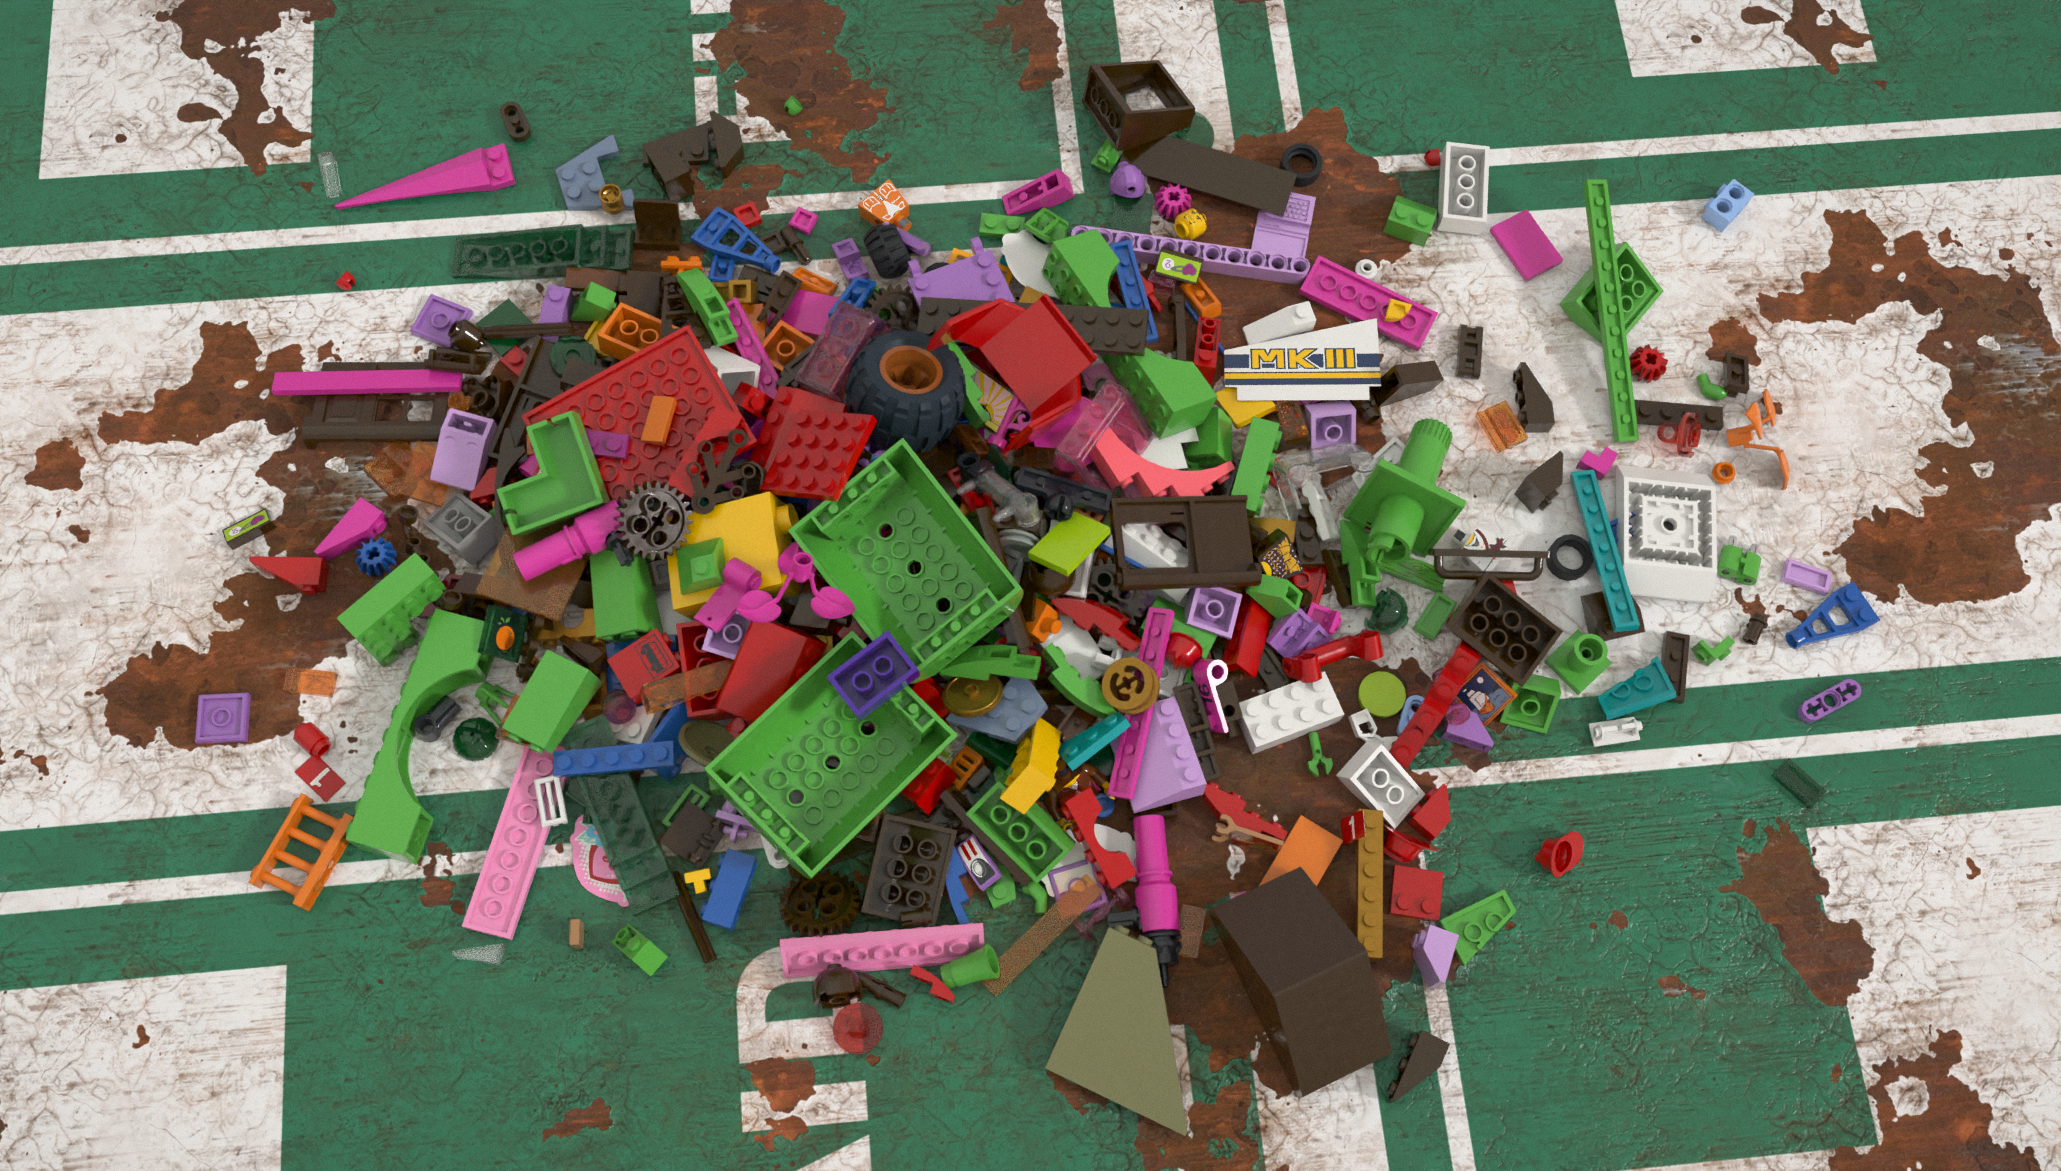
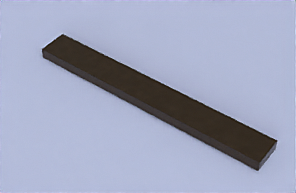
(938, 816)

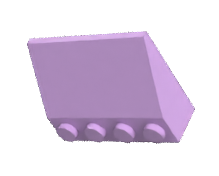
(1169, 761)

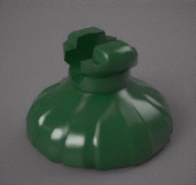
(481, 744)

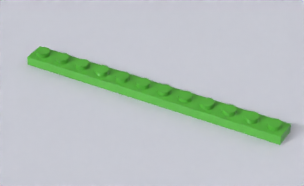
(1610, 311)

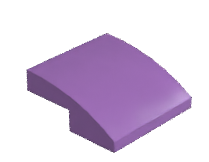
(914, 243)
(1296, 634)

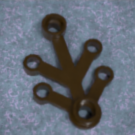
(717, 474)
(529, 649)

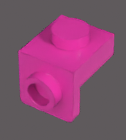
(1325, 617)

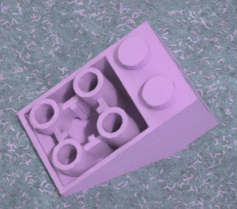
(462, 449)

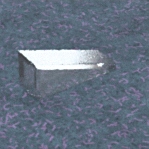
(329, 174)
(487, 954)

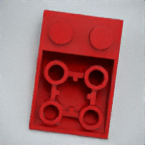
(928, 785)

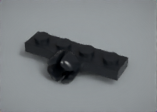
(1062, 493)

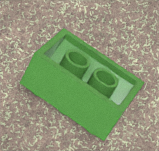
(1204, 638)

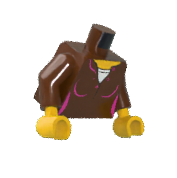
(1069, 782)

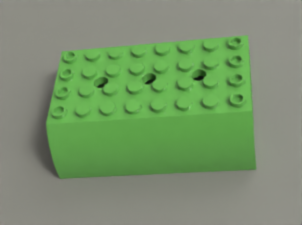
(875, 569)
(789, 752)

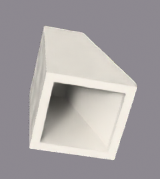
(733, 369)

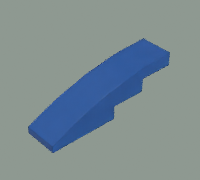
(955, 889)

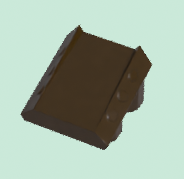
(488, 396)

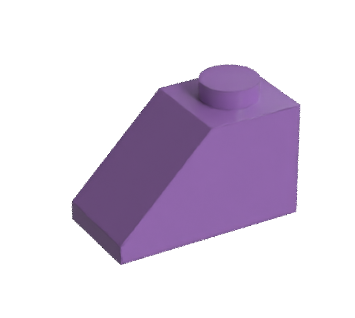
(1470, 734)

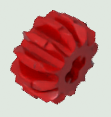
(1647, 363)

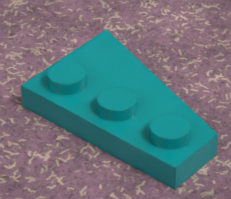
(1642, 690)
(1090, 741)

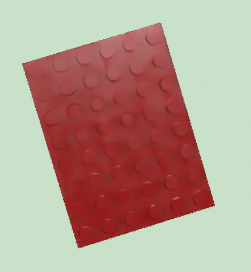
(621, 400)

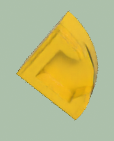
(1396, 310)

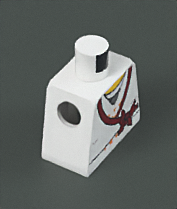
(1479, 540)

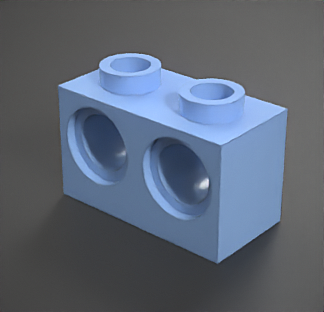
(1728, 204)

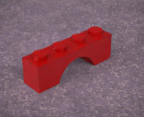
(716, 428)
(1082, 810)

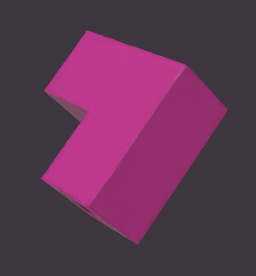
(1600, 464)

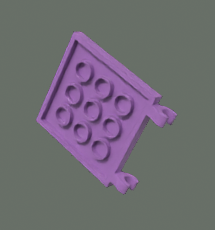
(969, 279)

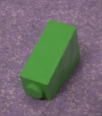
(1214, 440)

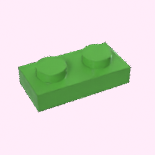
(998, 225)

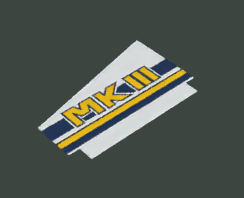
(1308, 366)

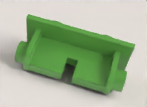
(1106, 157)

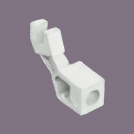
(1362, 717)

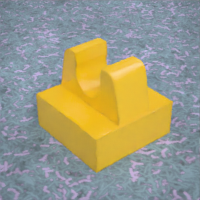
(698, 877)

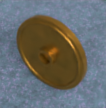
(972, 697)

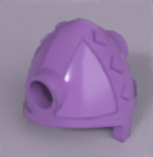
(1126, 177)

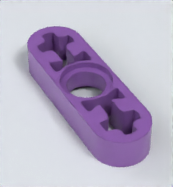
(1834, 693)

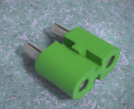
(1738, 564)

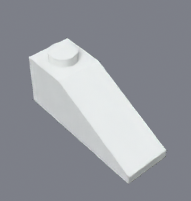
(1284, 323)

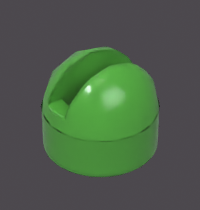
(792, 106)

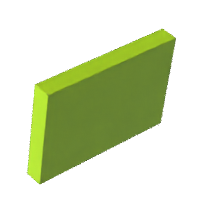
(1069, 543)

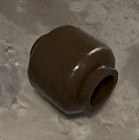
(466, 335)

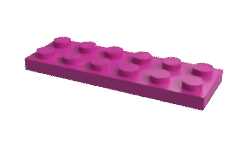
(1365, 300)

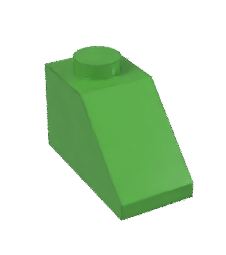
(593, 304)

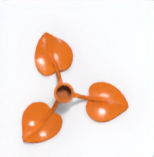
(1744, 434)

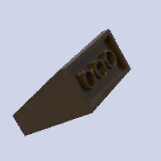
(1132, 128)

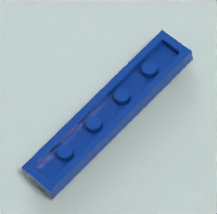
(1132, 284)
(614, 759)

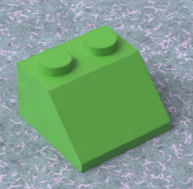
(1410, 221)
(1534, 703)

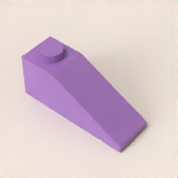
(556, 307)

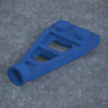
(717, 225)
(1854, 607)

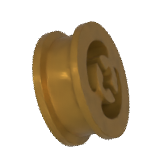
(1120, 676)

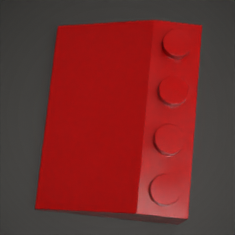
(781, 417)
(767, 667)

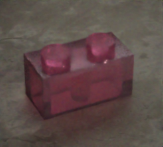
(1162, 283)

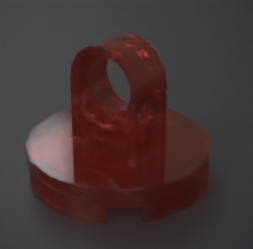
(1685, 434)
(858, 1028)

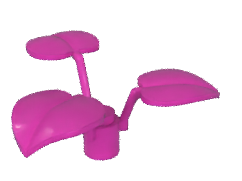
(794, 562)

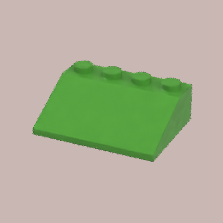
(1637, 288)

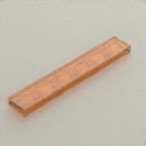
(1043, 933)

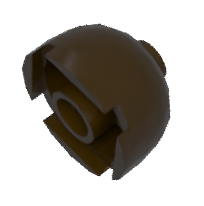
(1049, 581)
(836, 987)

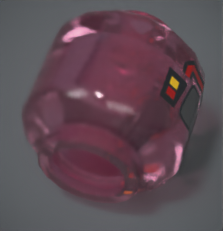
(618, 706)

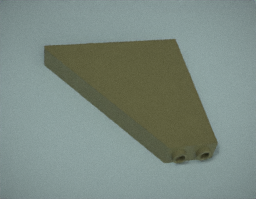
(1121, 1033)

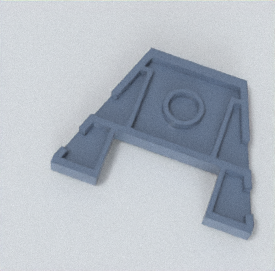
(583, 178)
(1012, 717)

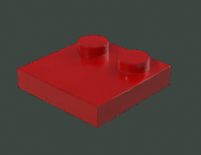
(1416, 893)

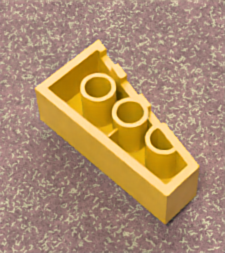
(1033, 766)

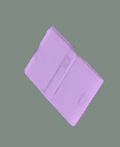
(1285, 234)

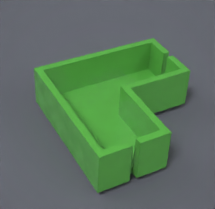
(568, 479)
(384, 612)

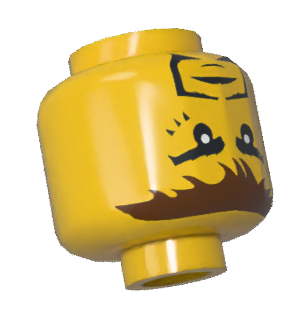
(1190, 224)

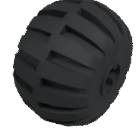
(887, 250)

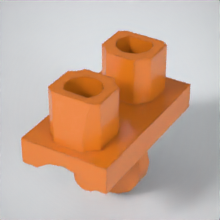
(674, 266)

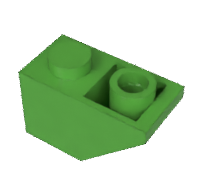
(1276, 595)
(639, 949)

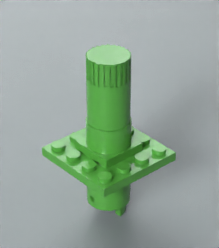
(1404, 499)

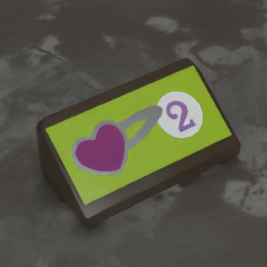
(1178, 266)
(248, 529)

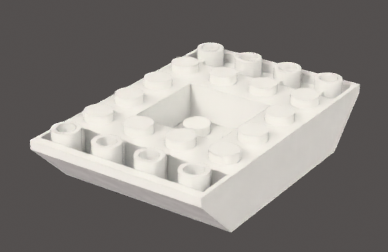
(1661, 561)

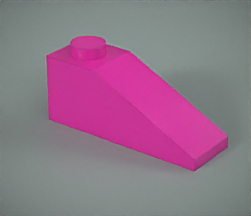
(1040, 193)
(355, 527)

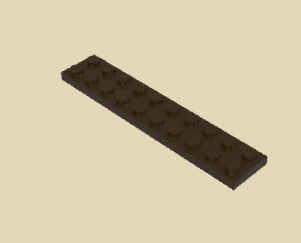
(1102, 328)

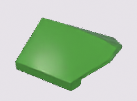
(1047, 226)

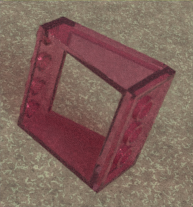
(837, 348)
(1109, 408)

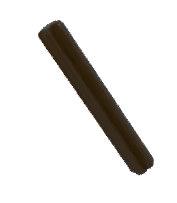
(528, 330)
(694, 922)

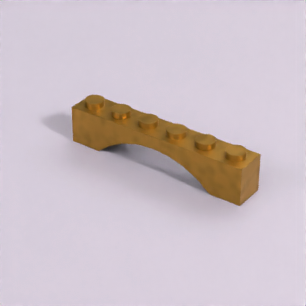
(1369, 885)

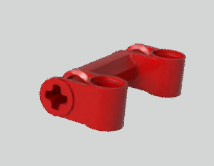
(1307, 664)

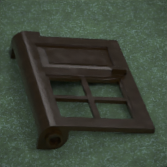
(354, 415)

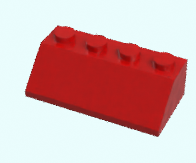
(690, 641)

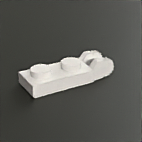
(1321, 511)

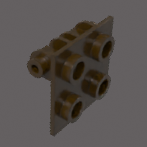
(694, 834)

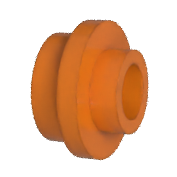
(1725, 467)

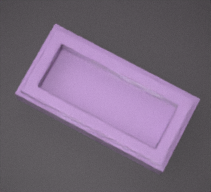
(1806, 577)

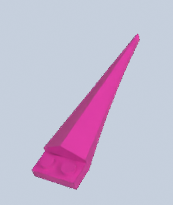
(471, 172)

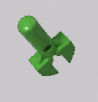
(1318, 757)

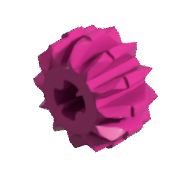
(1172, 201)

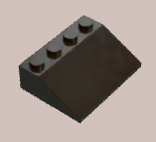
(1503, 628)
(907, 868)

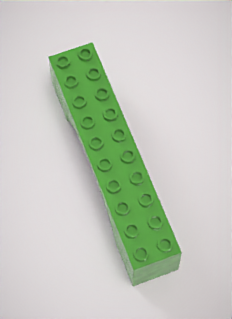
(1165, 390)
(389, 815)

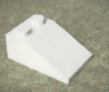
(1077, 647)
(1381, 783)

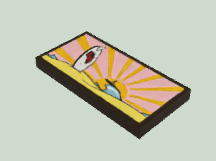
(994, 400)

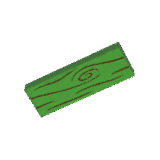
(1414, 572)

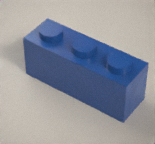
(729, 889)

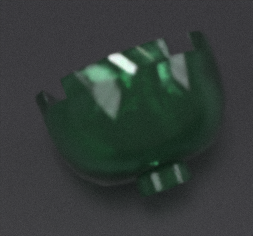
(1388, 614)

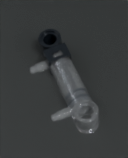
(982, 478)

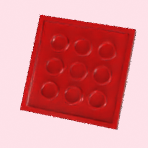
(818, 454)

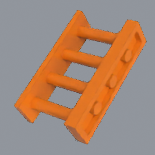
(317, 872)

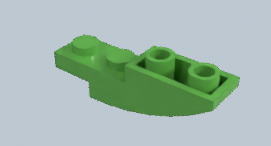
(709, 304)
(1362, 573)
(1001, 660)
(1084, 693)

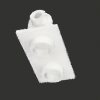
(1615, 731)

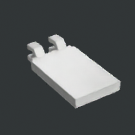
(1169, 676)

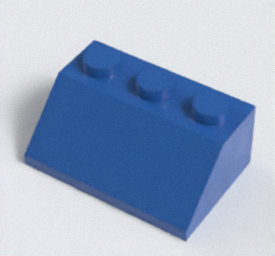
(668, 731)

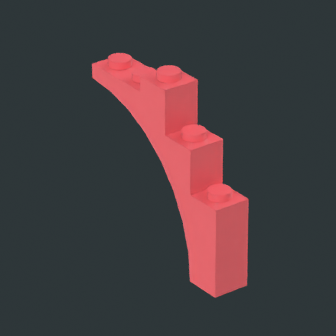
(1123, 466)

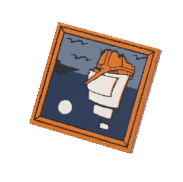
(1485, 693)

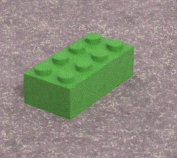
(1256, 462)
(1028, 839)

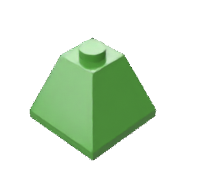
(701, 565)

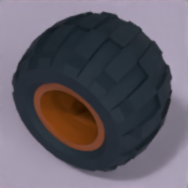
(907, 389)

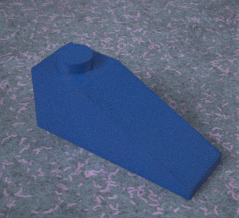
(856, 293)

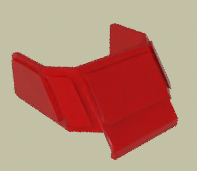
(1031, 351)

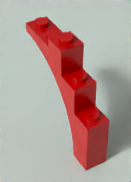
(1435, 704)

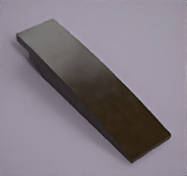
(1214, 174)

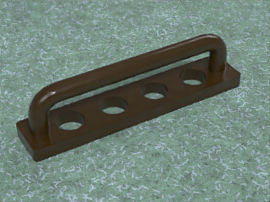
(1500, 575)

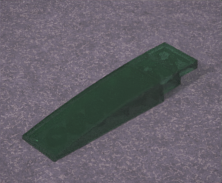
(542, 252)
(623, 824)

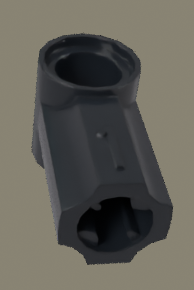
(439, 717)

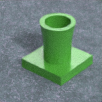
(1579, 660)

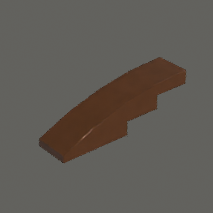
(579, 278)

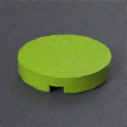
(1381, 694)

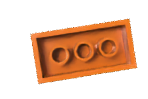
(628, 332)
(785, 344)

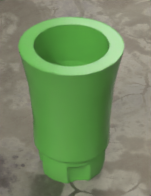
(971, 968)

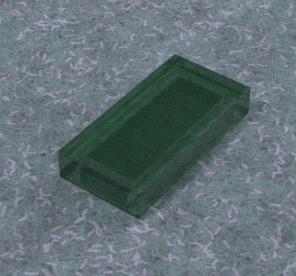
(1798, 783)

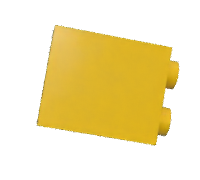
(751, 531)

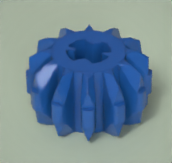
(375, 557)

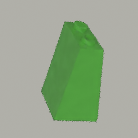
(622, 598)
(551, 702)

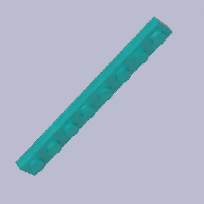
(1604, 551)

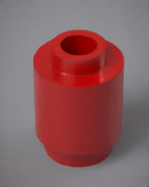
(311, 739)

